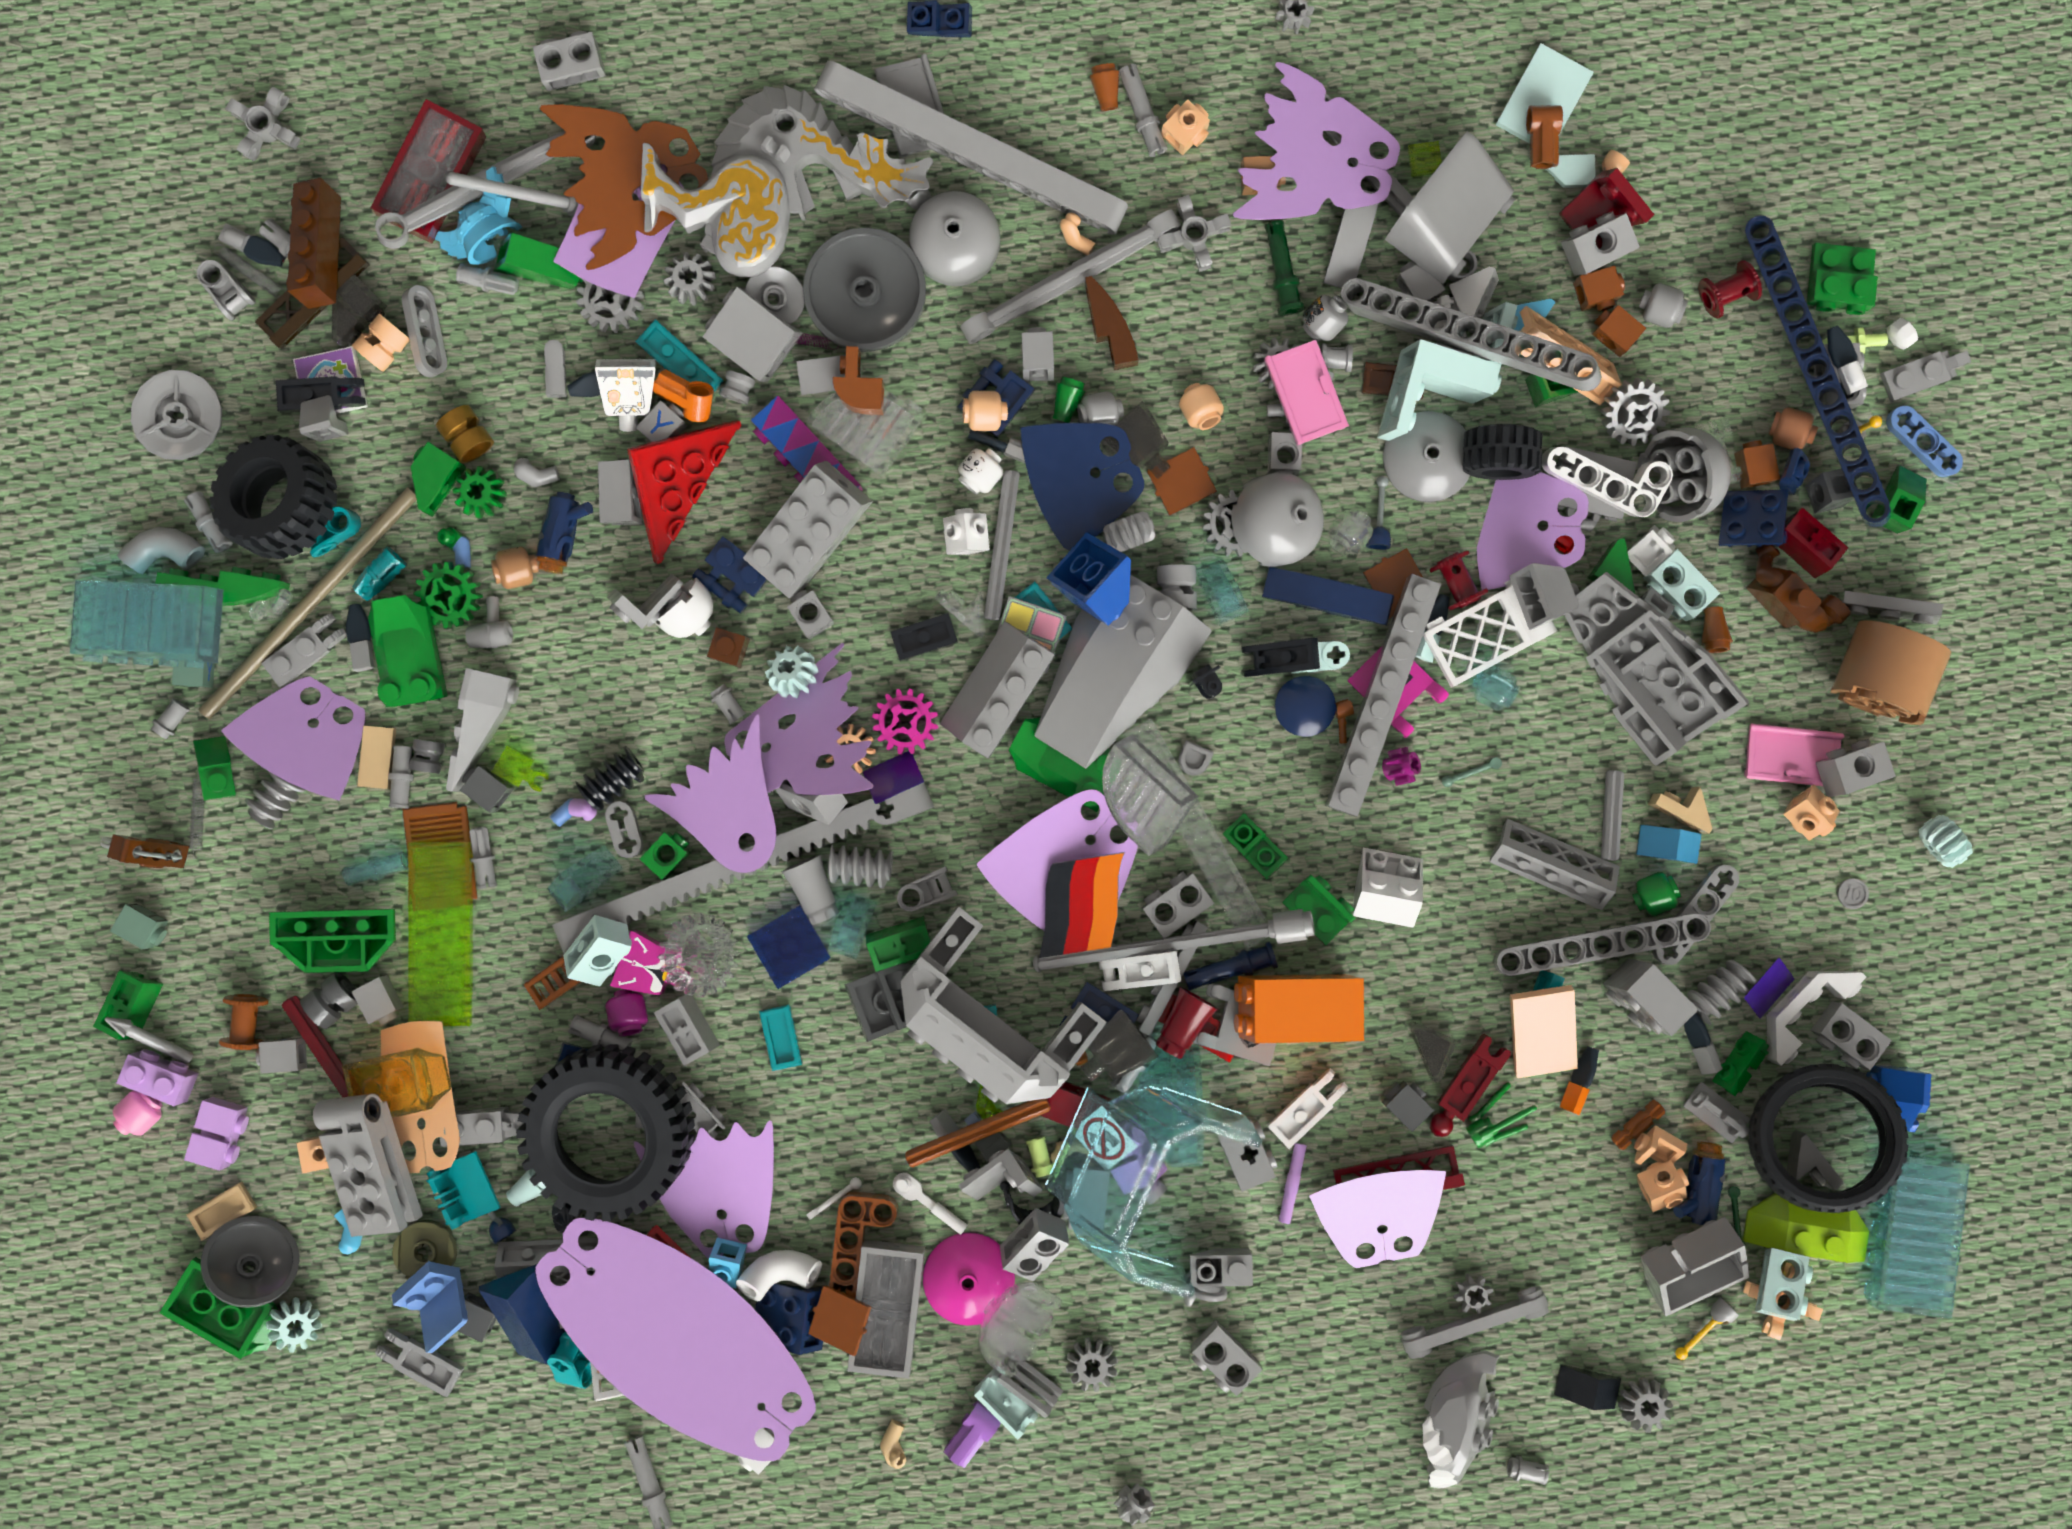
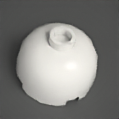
(688, 612)

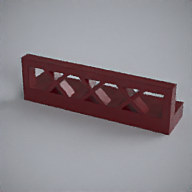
(1453, 1178)

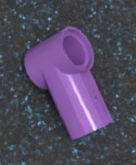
(974, 1430)

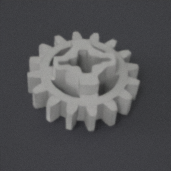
(599, 305)
(1649, 413)
(1223, 515)

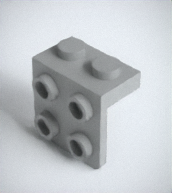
(648, 612)

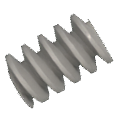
(272, 801)
(860, 867)
(1721, 989)

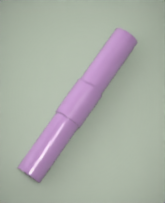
(1292, 1183)

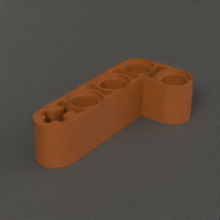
(856, 1223)

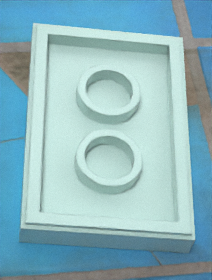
(1546, 81)

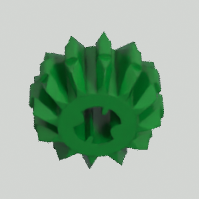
(469, 491)

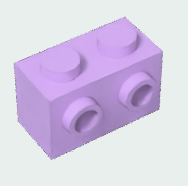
(157, 1077)

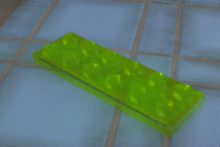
(440, 932)

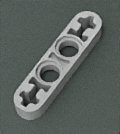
(1691, 907)

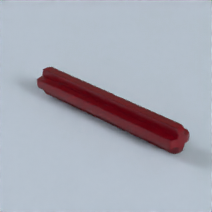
(317, 1043)

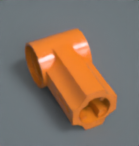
(692, 397)

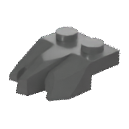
(879, 1001)

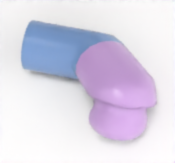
(573, 807)

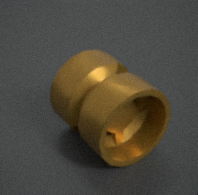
(462, 429)

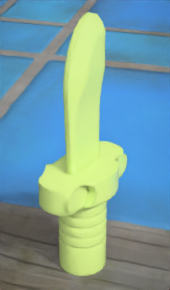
(1866, 340)

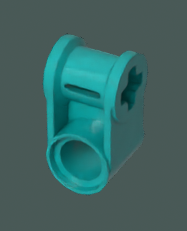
(334, 534)
(570, 1364)

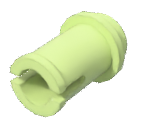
(1040, 1157)

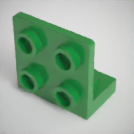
(1328, 913)

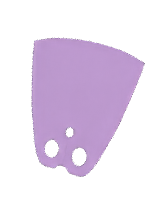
(1022, 861)

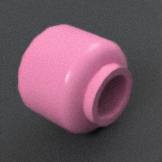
(136, 1113)

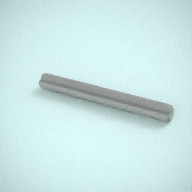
(1001, 545)

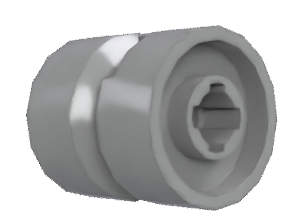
(1178, 583)

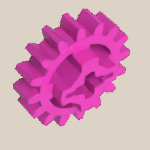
(897, 710)

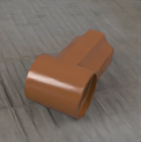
(1544, 127)

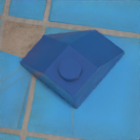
(1909, 1089)

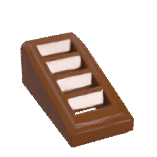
(542, 976)

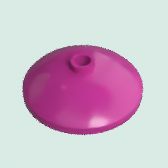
(962, 1258)

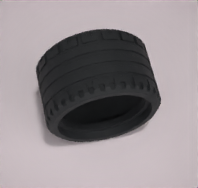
(1886, 1116)

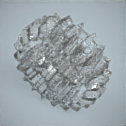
(688, 934)

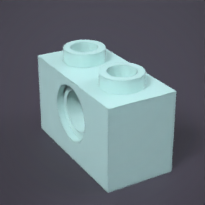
(597, 950)

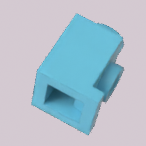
(725, 1267)

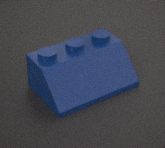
(1094, 578)

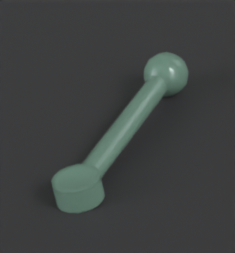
(1494, 763)

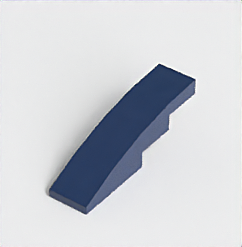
(1328, 596)

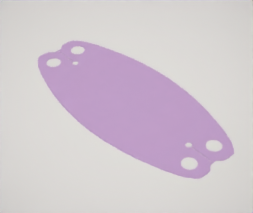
(675, 1339)

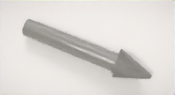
(126, 1028)

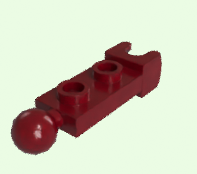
(1468, 1085)

